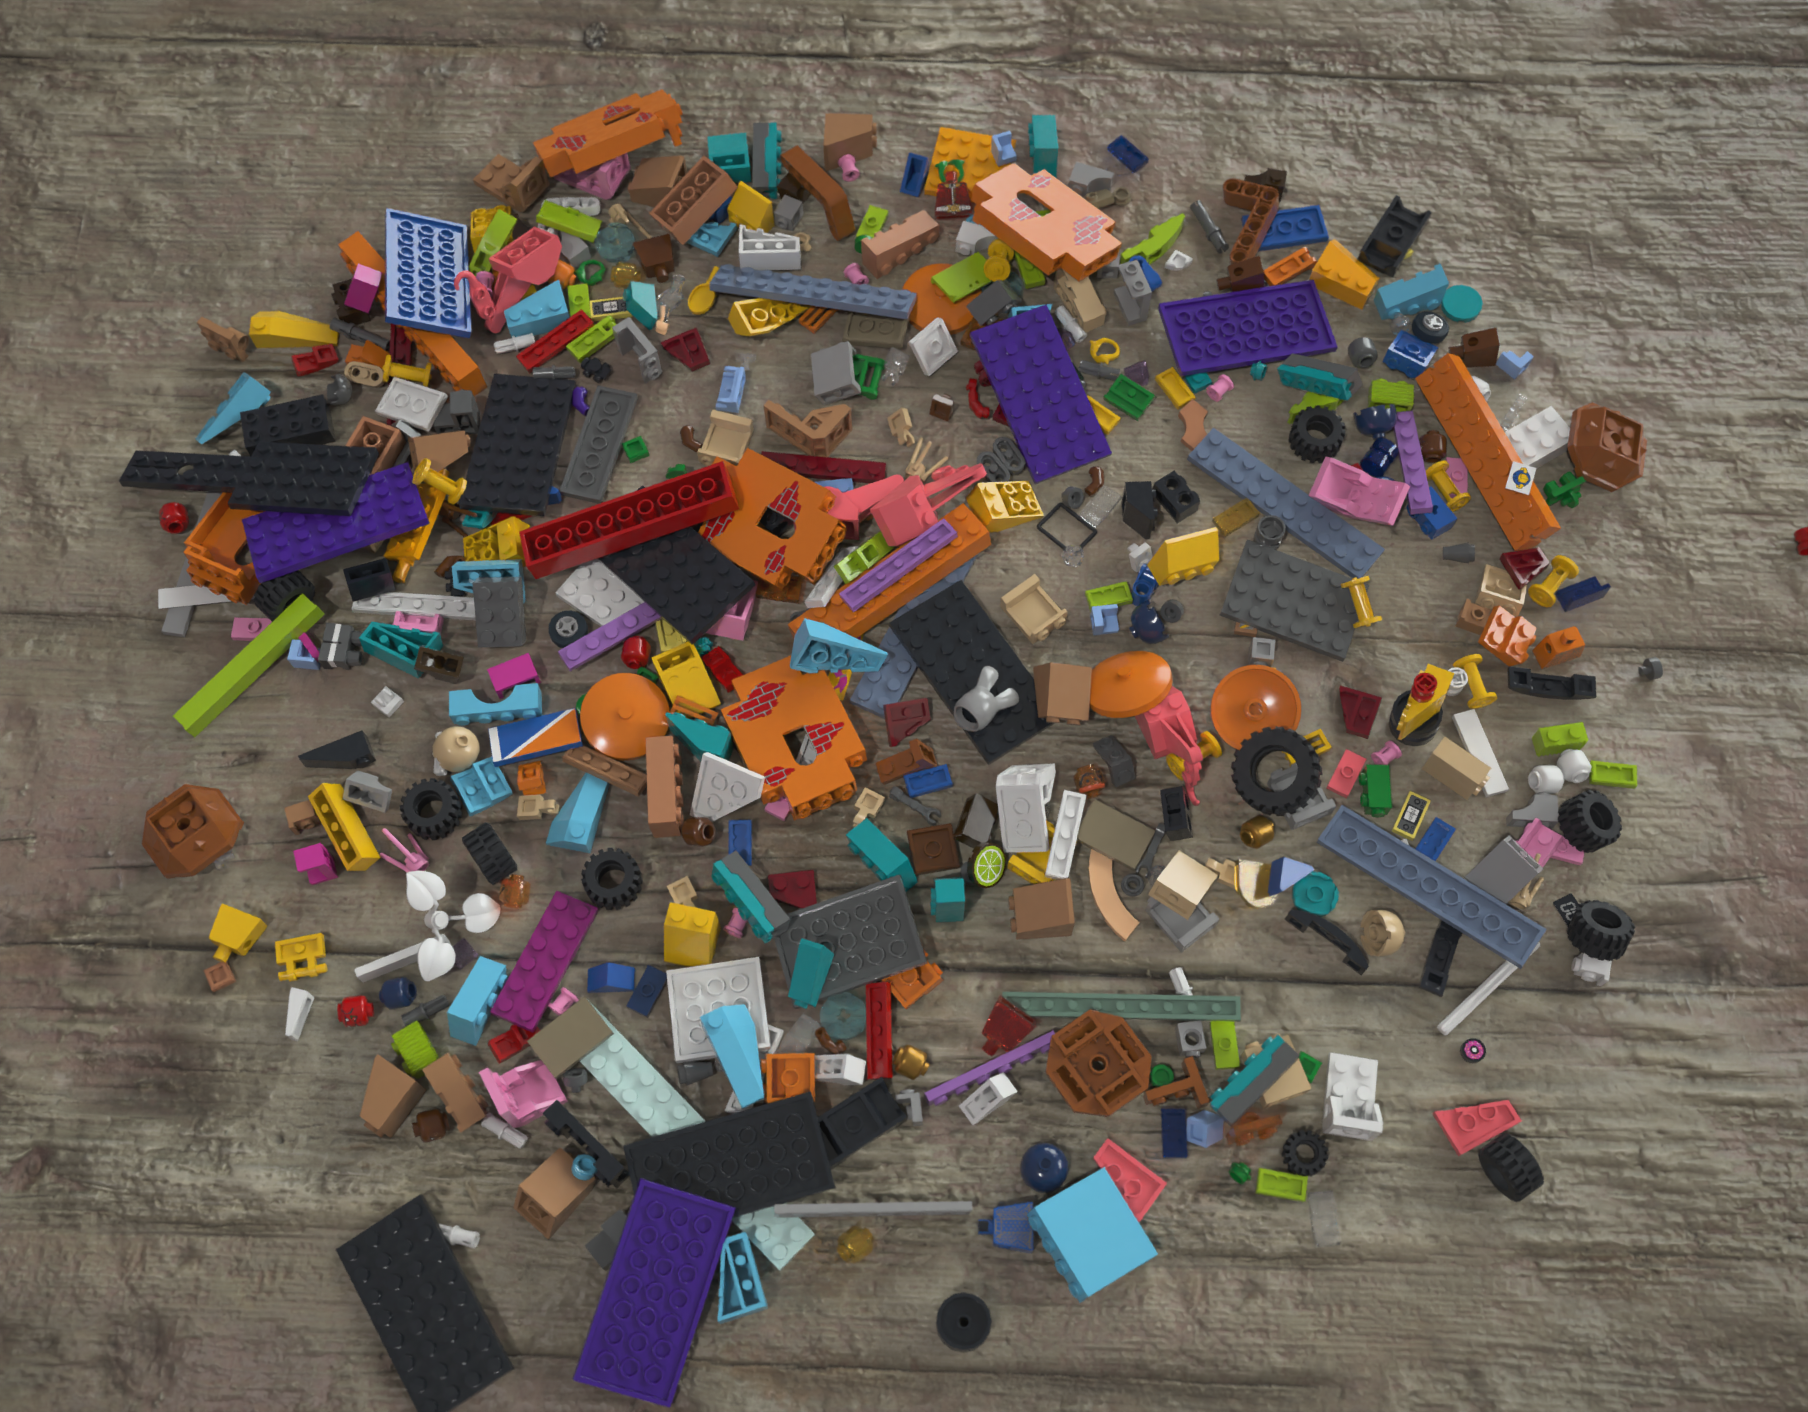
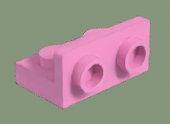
(1539, 840)

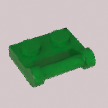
(861, 366)

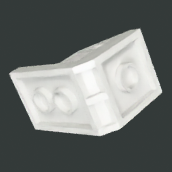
(1021, 806)
(1351, 1098)

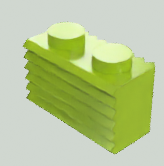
(1389, 393)
(1559, 738)
(415, 1049)

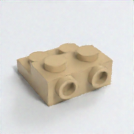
(1499, 589)

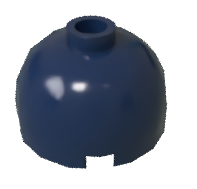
(1376, 420)
(1147, 624)
(1044, 1167)

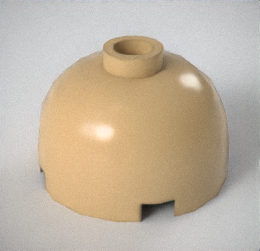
(456, 749)
(1382, 933)

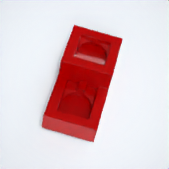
(319, 359)
(721, 667)
(510, 1042)

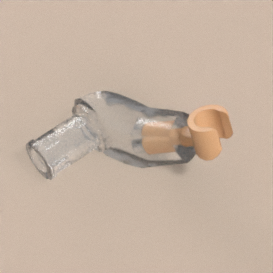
(668, 301)

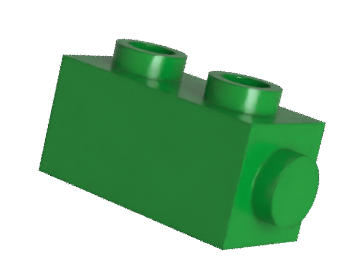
(1376, 790)

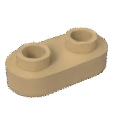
(366, 375)

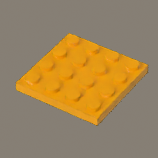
(966, 146)

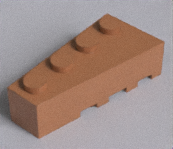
(898, 243)

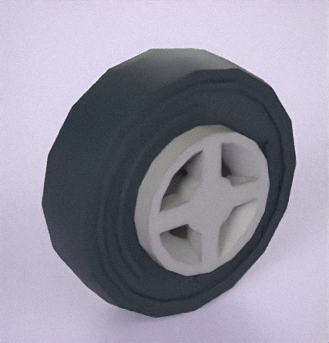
(1430, 327)
(567, 621)

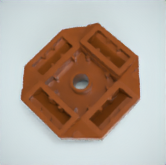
(1606, 446)
(210, 831)
(1102, 1039)

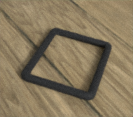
(1094, 531)

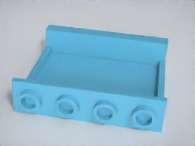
(1091, 1234)

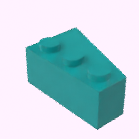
(1043, 143)
(398, 645)
(880, 854)
(948, 899)

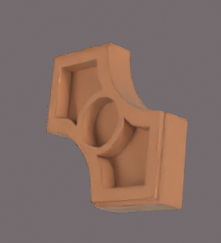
(1192, 418)

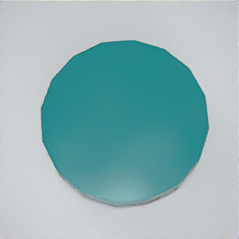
(1461, 303)
(1315, 894)

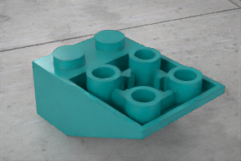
(731, 155)
(700, 737)

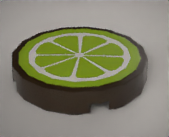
(986, 865)

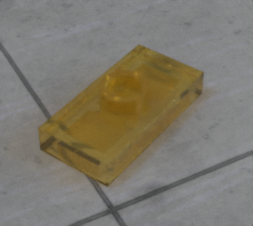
(1235, 517)

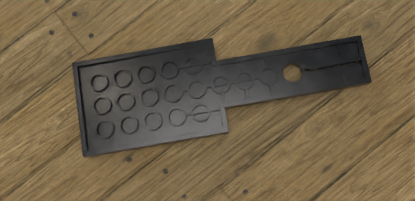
(272, 479)

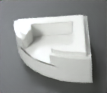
(1178, 261)

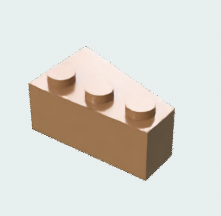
(456, 1091)

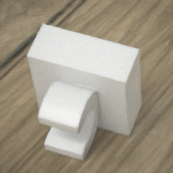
(1139, 555)
(387, 701)

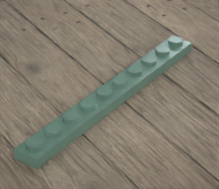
(1128, 1005)

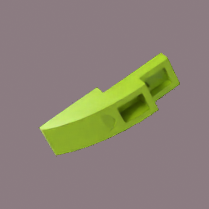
(492, 241)
(1159, 241)
(863, 557)

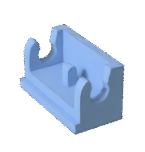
(731, 389)

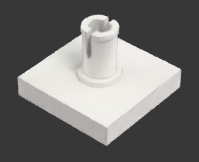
(933, 346)

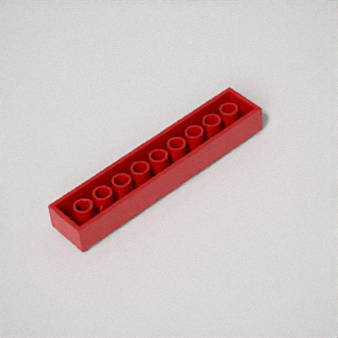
(628, 520)

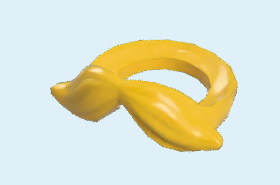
(1104, 358)

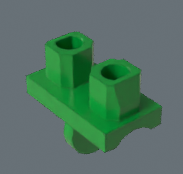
(1567, 494)

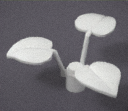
(422, 893)

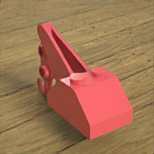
(521, 263)
(855, 504)
(910, 511)
(1171, 730)

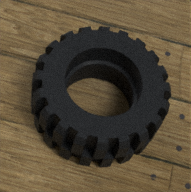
(1255, 750)

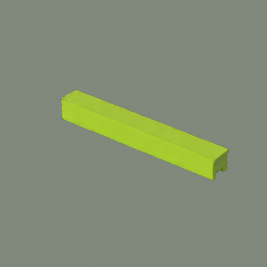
(248, 665)

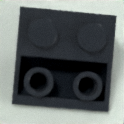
(1138, 507)
(369, 579)

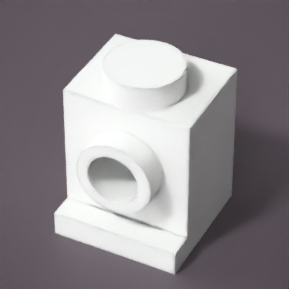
(1591, 969)

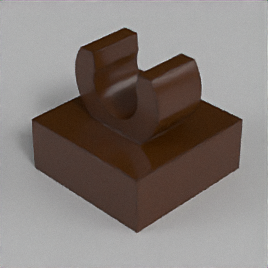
(942, 407)

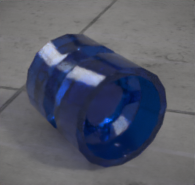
(1379, 457)

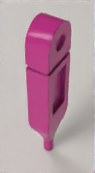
(312, 649)

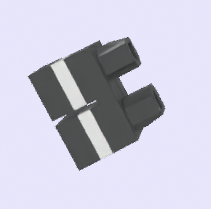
(339, 647)

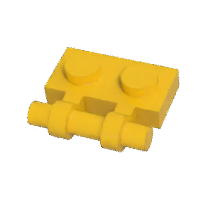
(301, 949)

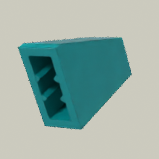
(809, 973)

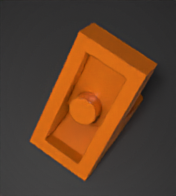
(368, 354)
(531, 778)

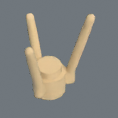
(619, 215)
(918, 468)
(1524, 898)

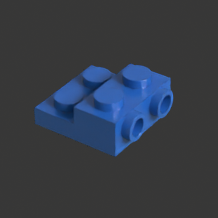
(1409, 354)

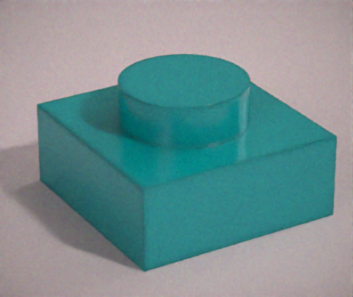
(1198, 382)

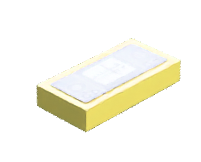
(604, 307)
(1411, 815)

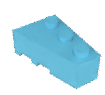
(1412, 296)
(538, 312)
(467, 572)
(475, 1000)
(739, 1280)

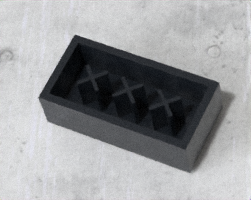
(289, 422)

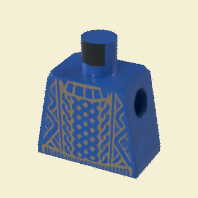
(1010, 1227)

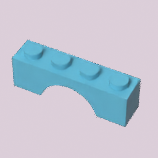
(522, 703)

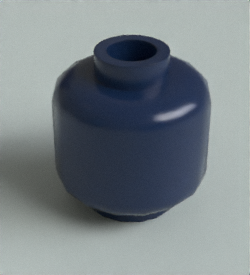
(397, 993)

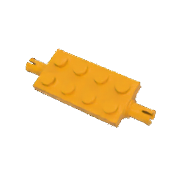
(409, 546)

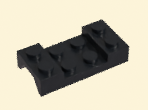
(1393, 237)
(859, 1121)
(563, 1122)

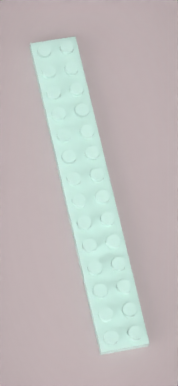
(664, 1110)

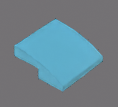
(481, 786)

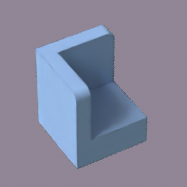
(1002, 148)
(1513, 364)
(1104, 619)
(300, 657)
(1204, 1128)

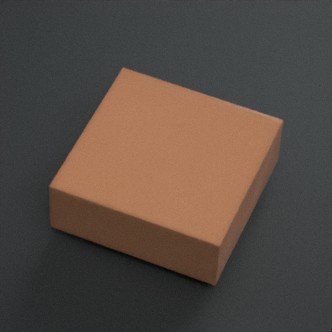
(219, 976)

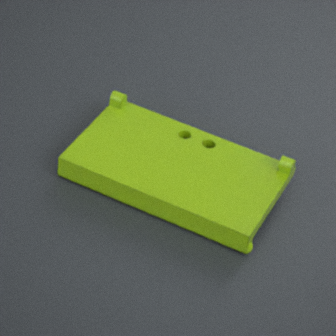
(568, 221)
(962, 277)

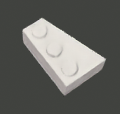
(768, 251)

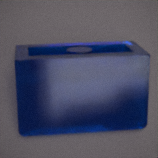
(1581, 593)

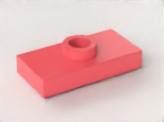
(1346, 773)

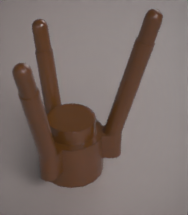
(451, 512)

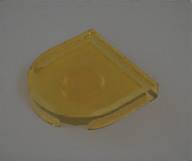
(1253, 883)

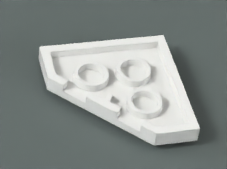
(723, 787)

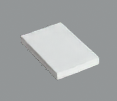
(411, 403)

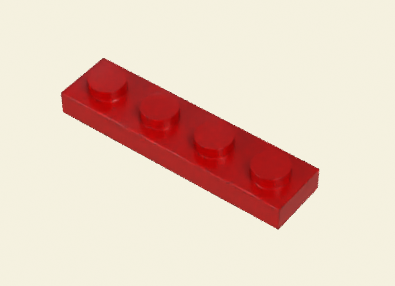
(554, 341)
(879, 1030)

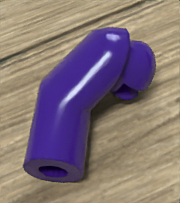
(578, 396)

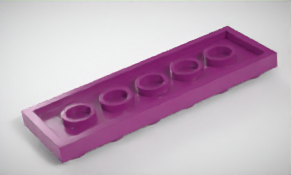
(544, 961)

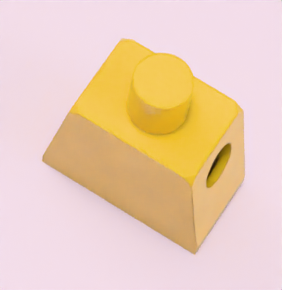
(234, 932)

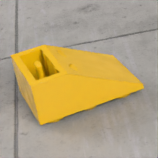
(480, 222)
(1004, 504)
(496, 542)
(685, 676)
(1418, 713)

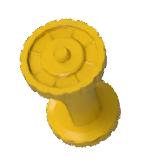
(997, 265)
(406, 372)
(426, 474)
(1438, 474)
(1544, 593)
(1361, 601)
(1480, 696)
(1208, 746)

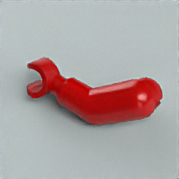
(974, 405)

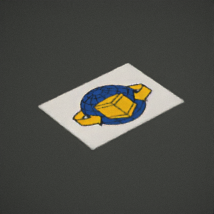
(1520, 478)

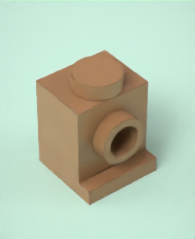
(1472, 617)
(301, 816)

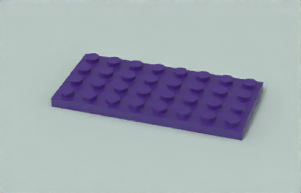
(1246, 327)
(1040, 394)
(297, 540)
(654, 1293)

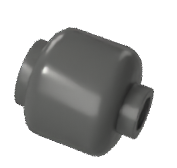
(1362, 352)

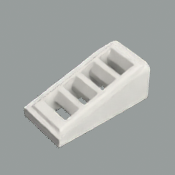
(298, 1009)

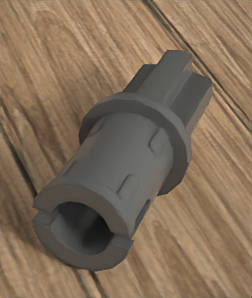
(1098, 370)
(554, 372)
(424, 1011)

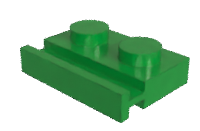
(1129, 397)

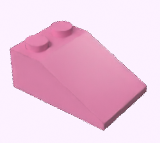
(736, 620)

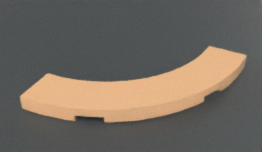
(1107, 898)

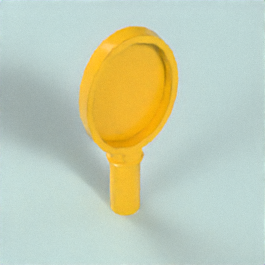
(701, 297)

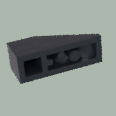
(345, 753)

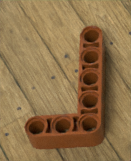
(823, 188)
(1263, 203)

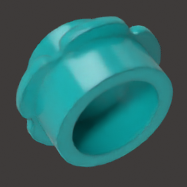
(1258, 371)
(703, 646)

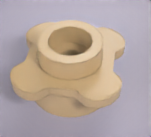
(804, 238)

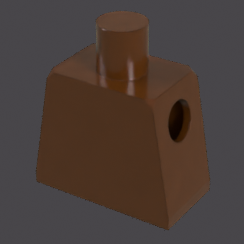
(655, 257)
(1243, 276)
(1478, 348)

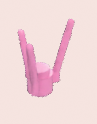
(413, 861)

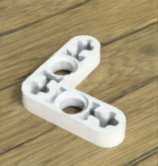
(586, 205)

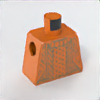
(1563, 645)

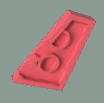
(1476, 1124)
(1134, 1180)

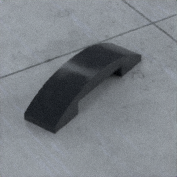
(1551, 686)
(1354, 957)
(1439, 959)

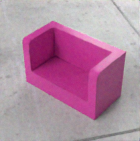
(363, 288)
(512, 673)
(317, 863)

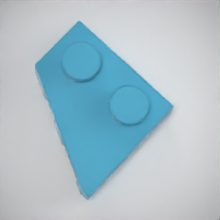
(712, 237)

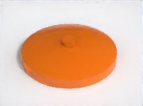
(933, 303)
(1129, 684)
(1253, 700)
(622, 714)

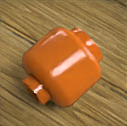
(564, 273)

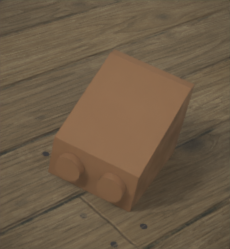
(848, 136)
(656, 178)
(438, 448)
(1063, 692)
(1042, 910)
(389, 1098)
(551, 1193)

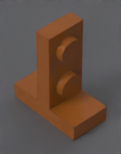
(906, 762)
(1181, 1088)

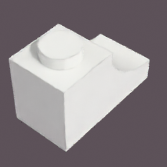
(973, 238)
(839, 1069)
(988, 1098)

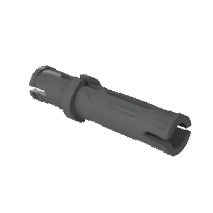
(1212, 232)
(351, 331)

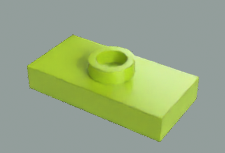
(873, 221)
(579, 299)
(1107, 595)
(1613, 774)
(1224, 1045)
(1281, 1185)

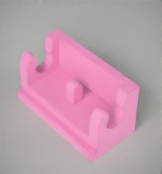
(423, 623)

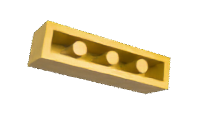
(344, 827)

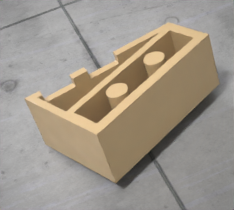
(1080, 300)

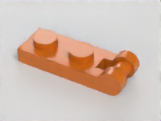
(1289, 267)

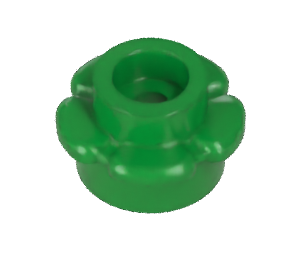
(1240, 1172)

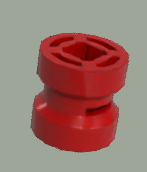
(1801, 537)
(1420, 691)

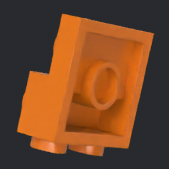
(1507, 636)
(914, 983)
(788, 1075)

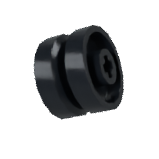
(1420, 735)
(970, 1308)

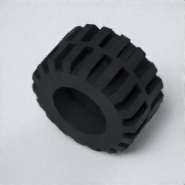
(1320, 420)
(279, 593)
(419, 797)
(1589, 821)
(489, 853)
(611, 861)
(1600, 930)
(1511, 1167)

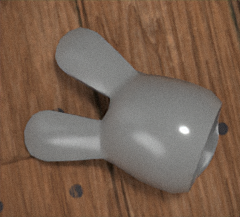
(982, 702)

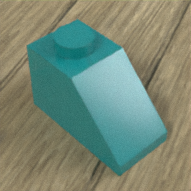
(641, 303)

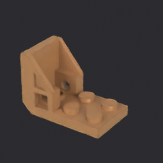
(513, 184)
(833, 427)

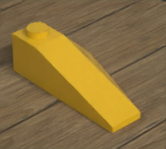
(762, 315)
(286, 330)

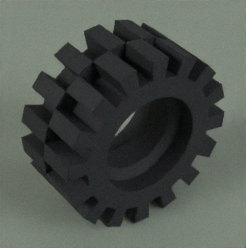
(1317, 1146)

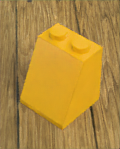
(690, 935)

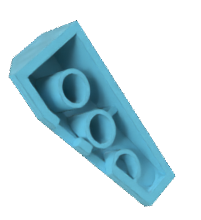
(243, 396)
(826, 648)
(580, 815)
(735, 1045)

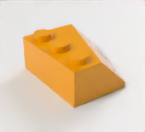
(1344, 276)

